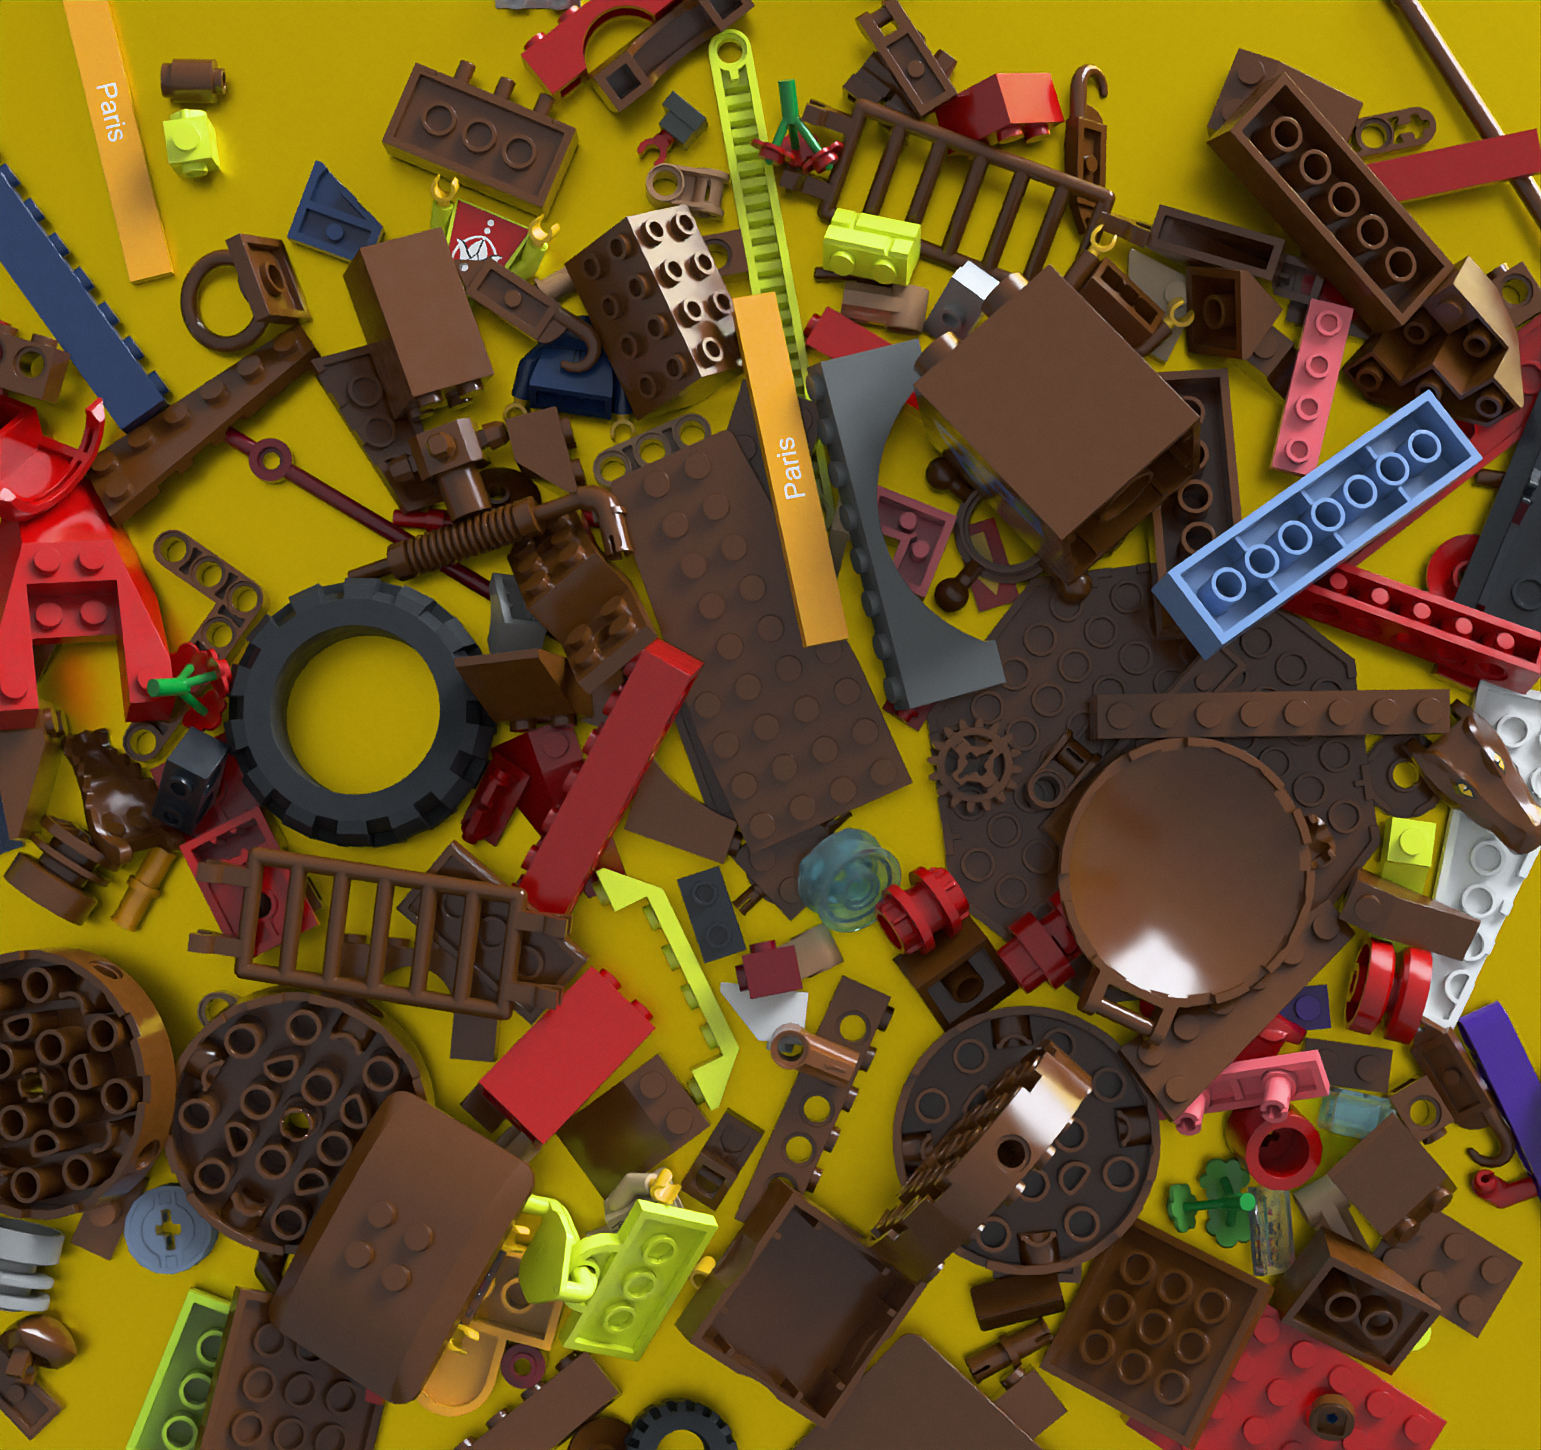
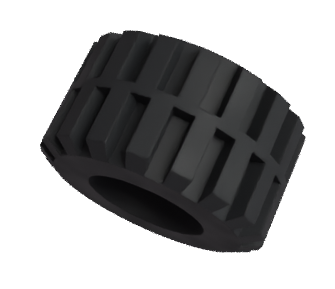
(679, 1415)

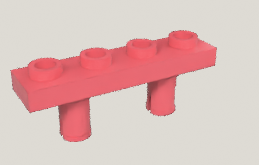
(1311, 388)
(1258, 1082)

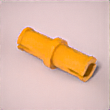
(143, 888)

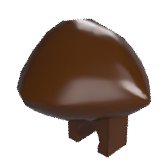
(35, 1343)

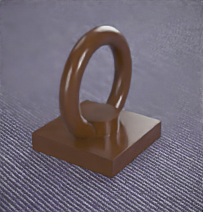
(265, 282)

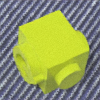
(191, 143)

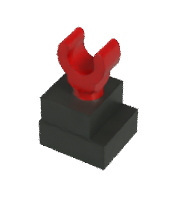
(679, 125)

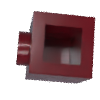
(769, 970)

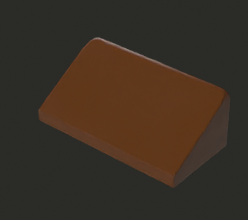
(1016, 1300)

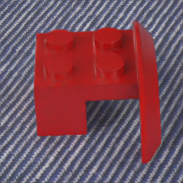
(36, 468)

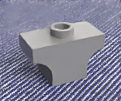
(960, 302)

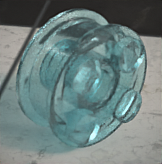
(846, 879)

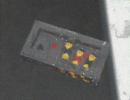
(1271, 1231)

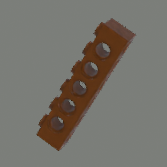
(848, 999)

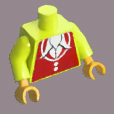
(481, 234)

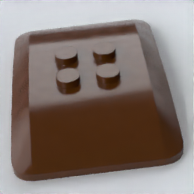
(401, 1246)

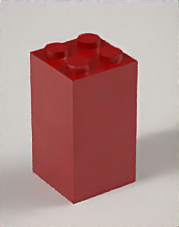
(566, 1056)

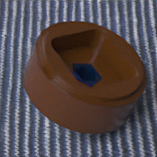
(1332, 1417)

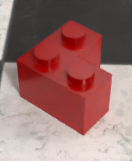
(1004, 109)

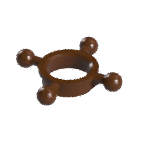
(953, 593)

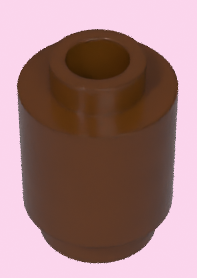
(193, 80)

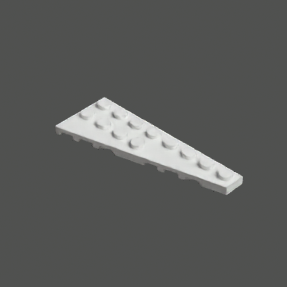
(1474, 866)

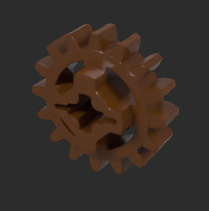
(961, 748)

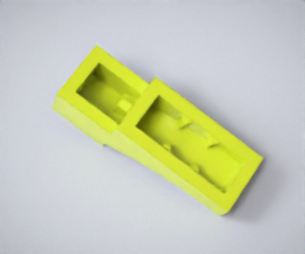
(1406, 857)

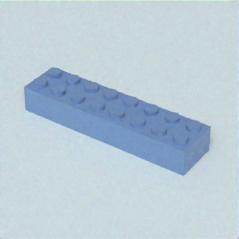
(1315, 524)

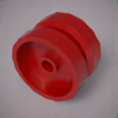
(1388, 990)

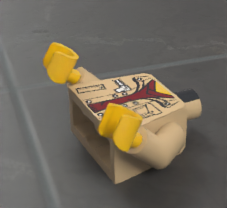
(651, 1187)

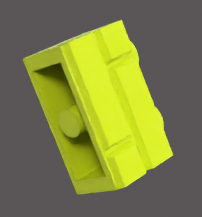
(871, 247)

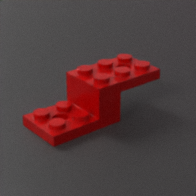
(227, 835)

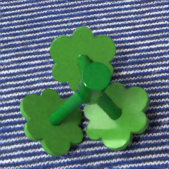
(1225, 1203)

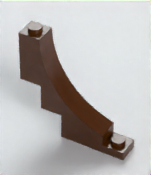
(667, 810)

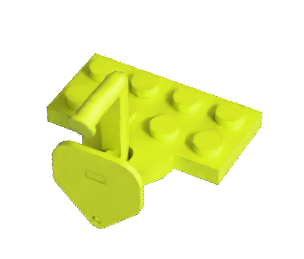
(613, 1280)

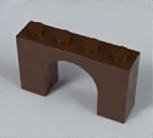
(472, 1036)

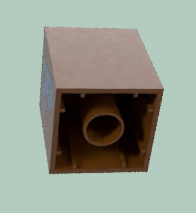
(1056, 421)

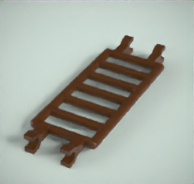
(983, 154)
(372, 987)

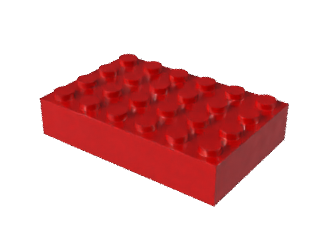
(1273, 1393)

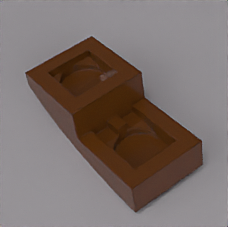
(721, 1159)

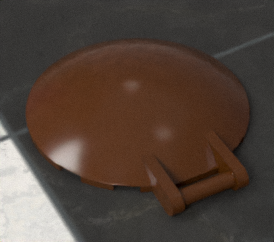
(1183, 879)

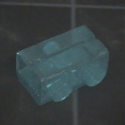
(1352, 1112)

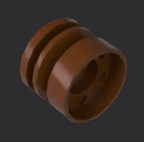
(62, 870)

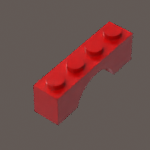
(559, 56)

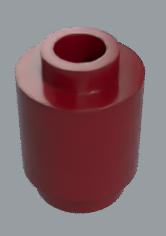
(538, 1359)

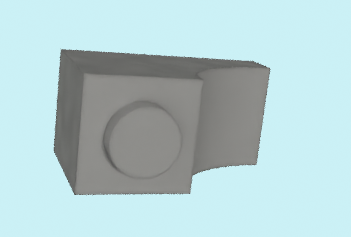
(510, 621)

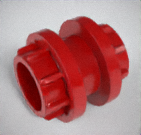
(922, 910)

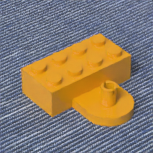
(465, 1382)

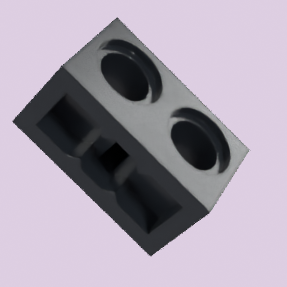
(190, 781)
(711, 914)

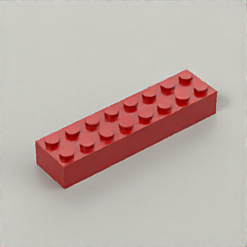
(608, 778)

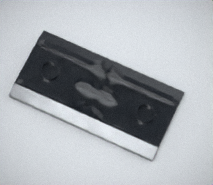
(1506, 561)

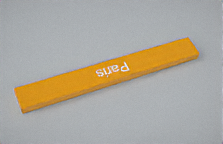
(119, 140)
(789, 469)

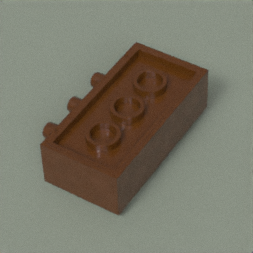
(482, 137)

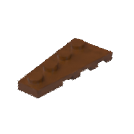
(360, 400)

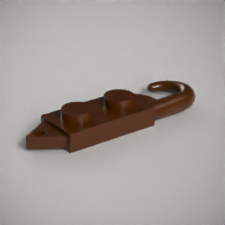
(1085, 141)
(527, 308)
(1462, 1089)

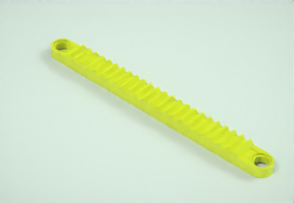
(761, 215)

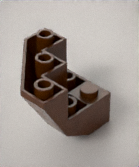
(1454, 346)

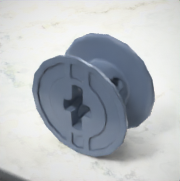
(156, 1248)

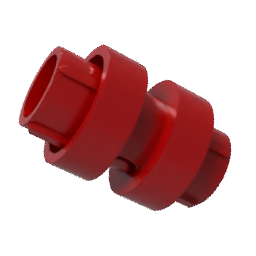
(1040, 949)

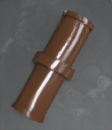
(1009, 1350)

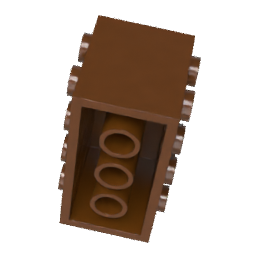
(659, 310)

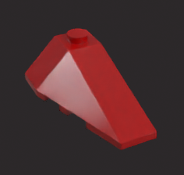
(549, 758)

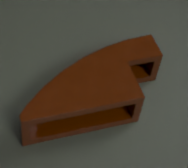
(1213, 243)

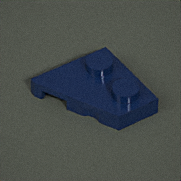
(332, 218)

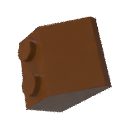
(958, 976)

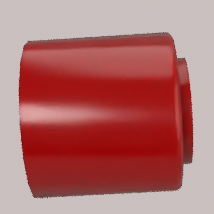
(1278, 1159)

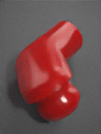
(1499, 1192)

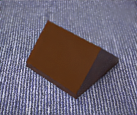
(1228, 310)

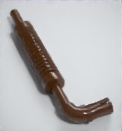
(498, 528)

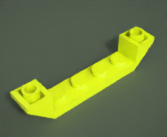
(712, 1074)

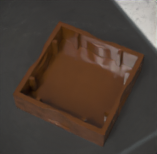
(797, 1305)

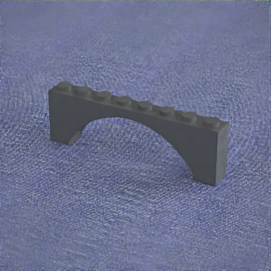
(919, 650)

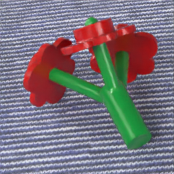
(800, 143)
(189, 672)

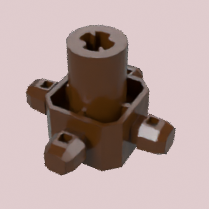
(452, 460)

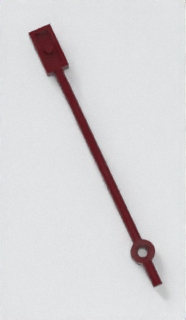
(288, 470)

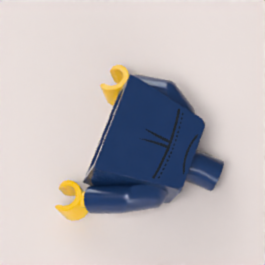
(586, 393)

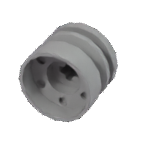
(22, 1249)

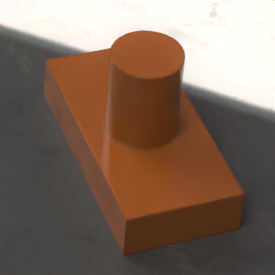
(104, 1227)

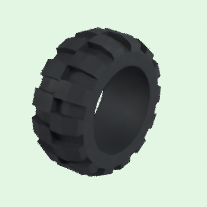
(261, 693)

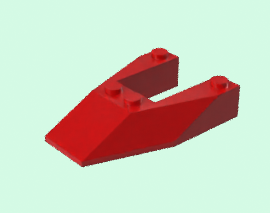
(77, 582)

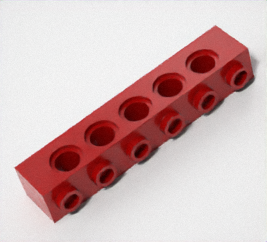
(1424, 626)

